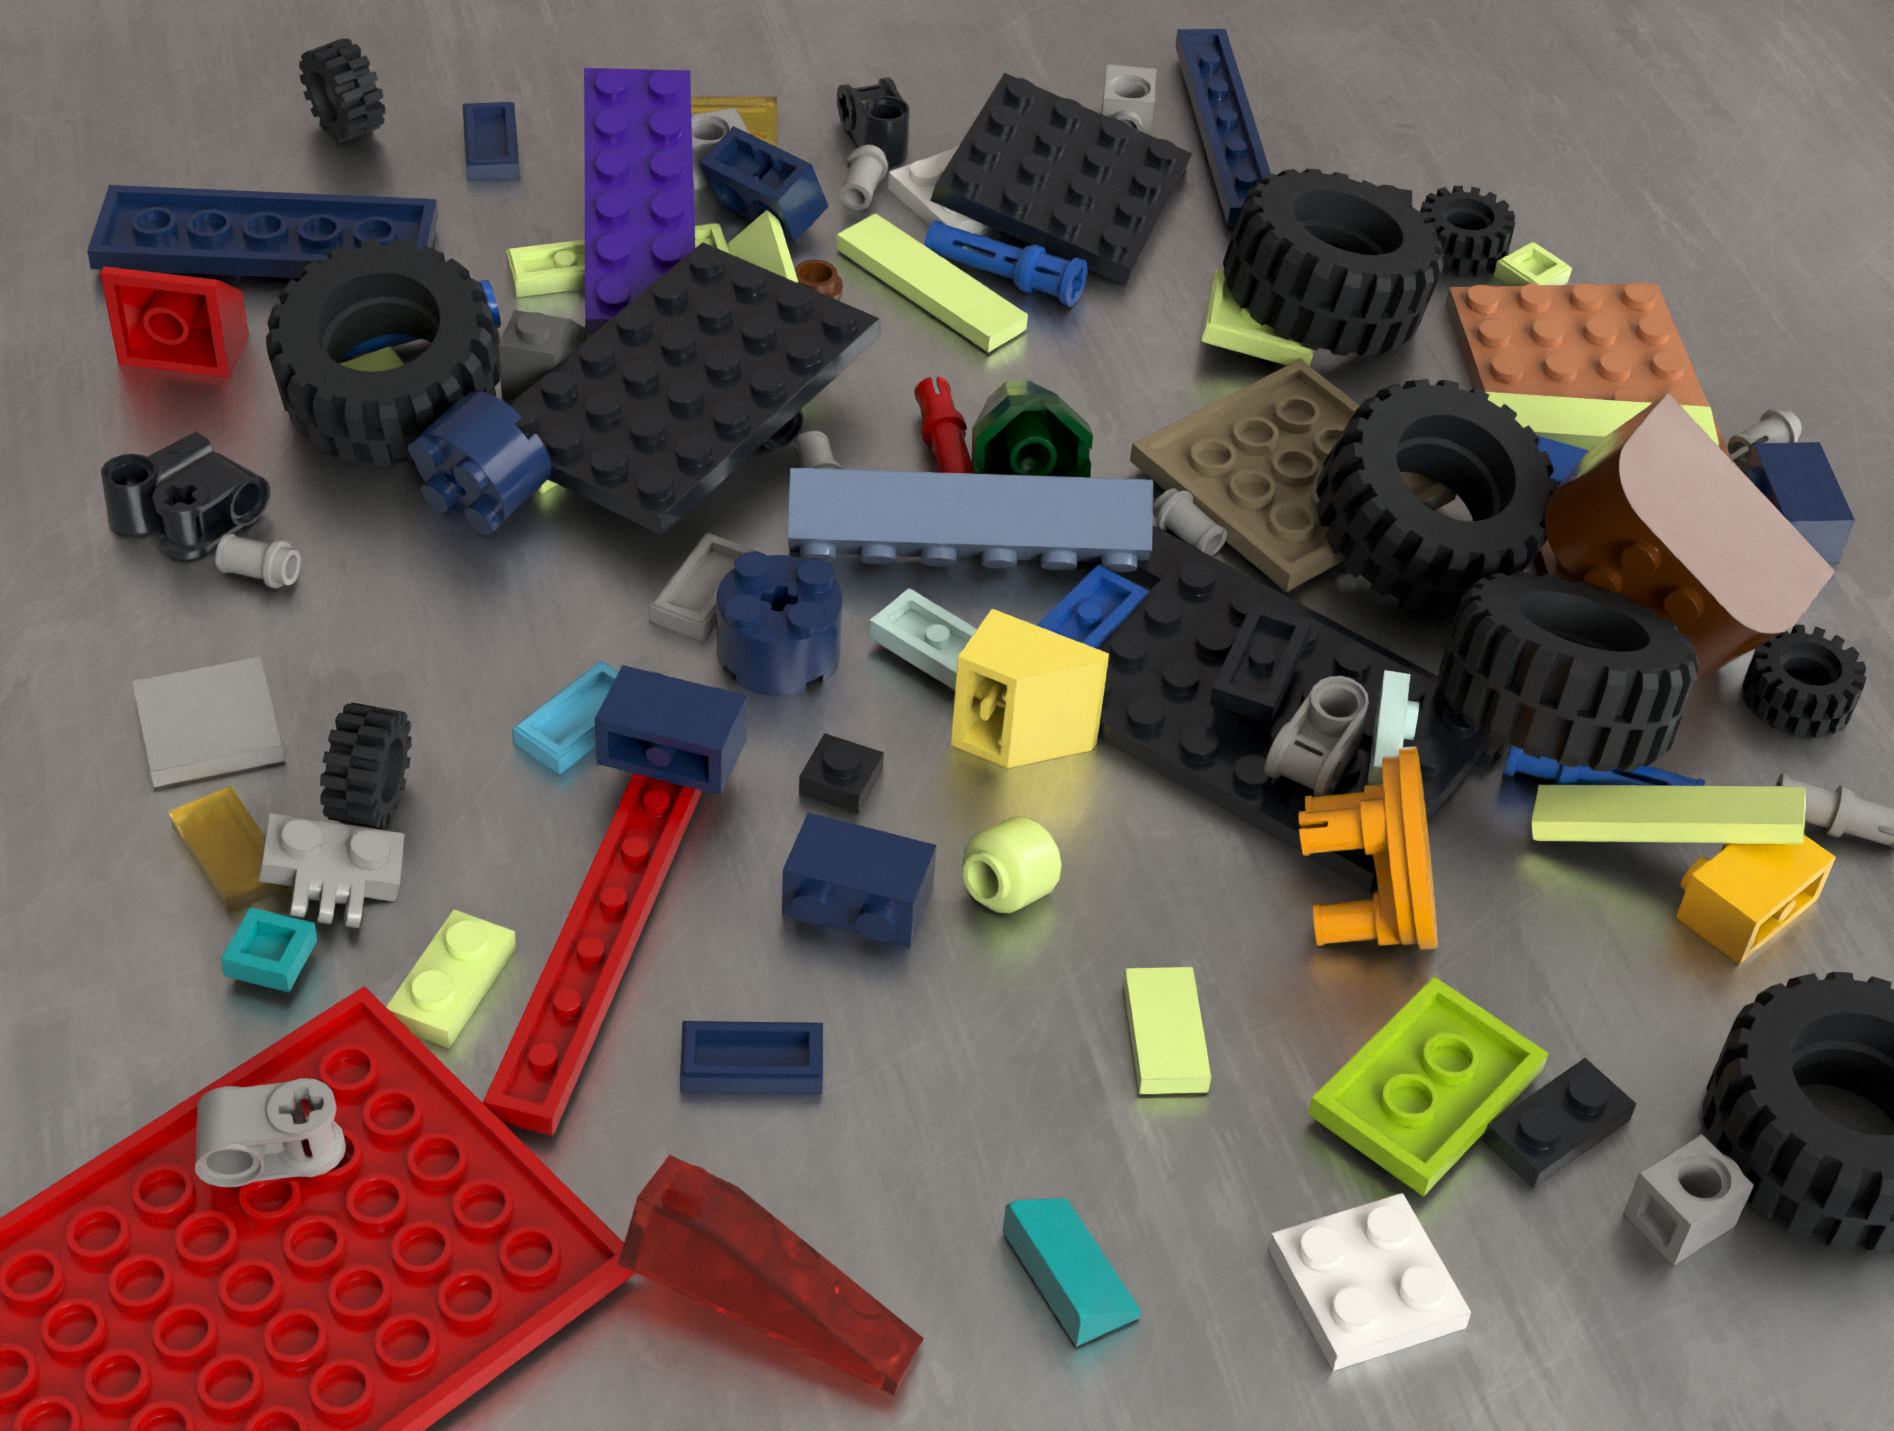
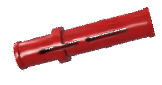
(943, 426)

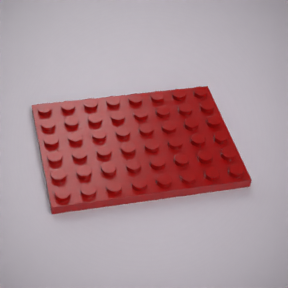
(297, 1297)

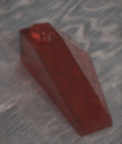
(748, 1265)

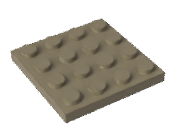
(1258, 467)

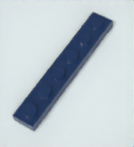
(1222, 115)

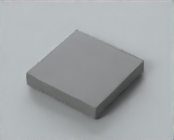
(207, 721)

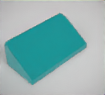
(1068, 1268)

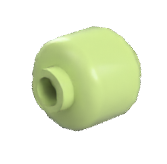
(1011, 865)

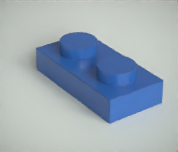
(1094, 607)

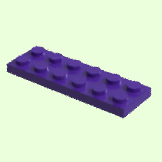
(635, 183)

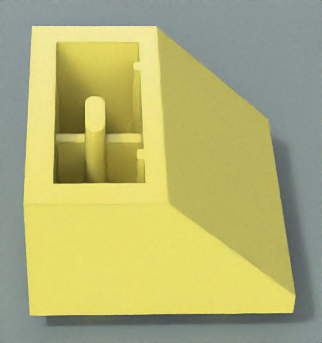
(1026, 693)

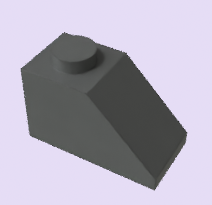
(534, 346)

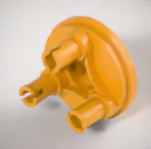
(1393, 828)

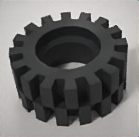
(342, 90)
(1470, 228)
(1796, 703)
(365, 765)

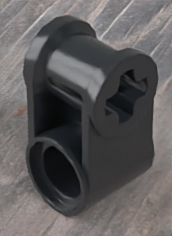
(876, 117)
(210, 500)

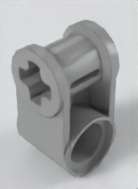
(1321, 736)
(261, 1130)

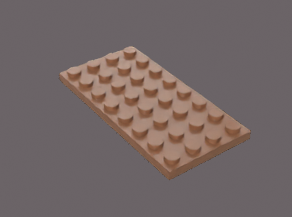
(1573, 345)

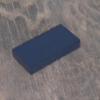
(491, 141)
(751, 1057)

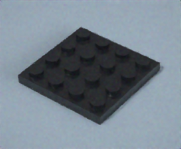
(1062, 177)

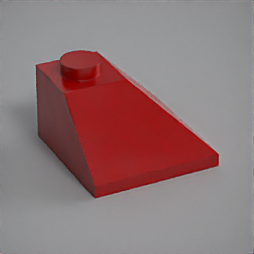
(175, 321)

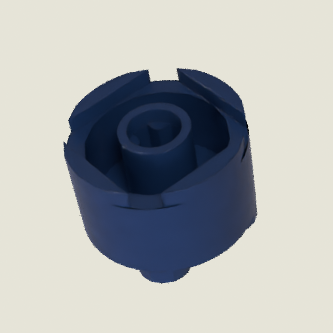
(479, 461)
(778, 622)

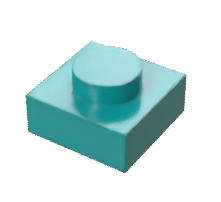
(269, 949)

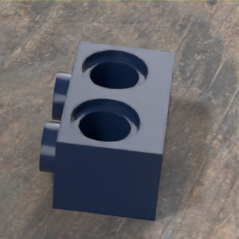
(760, 177)

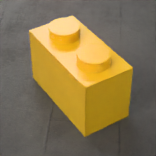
(1751, 893)

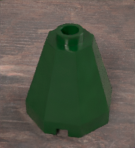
(1030, 434)

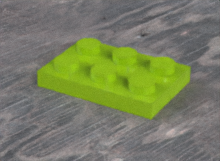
(1428, 1085)

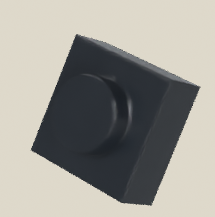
(841, 773)

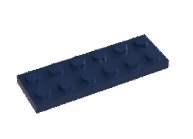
(246, 230)

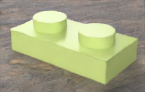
(452, 977)

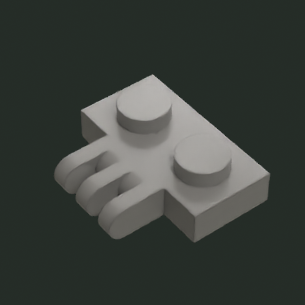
(331, 864)

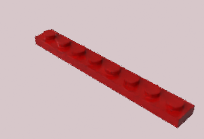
(590, 956)

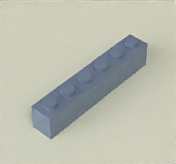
(970, 518)

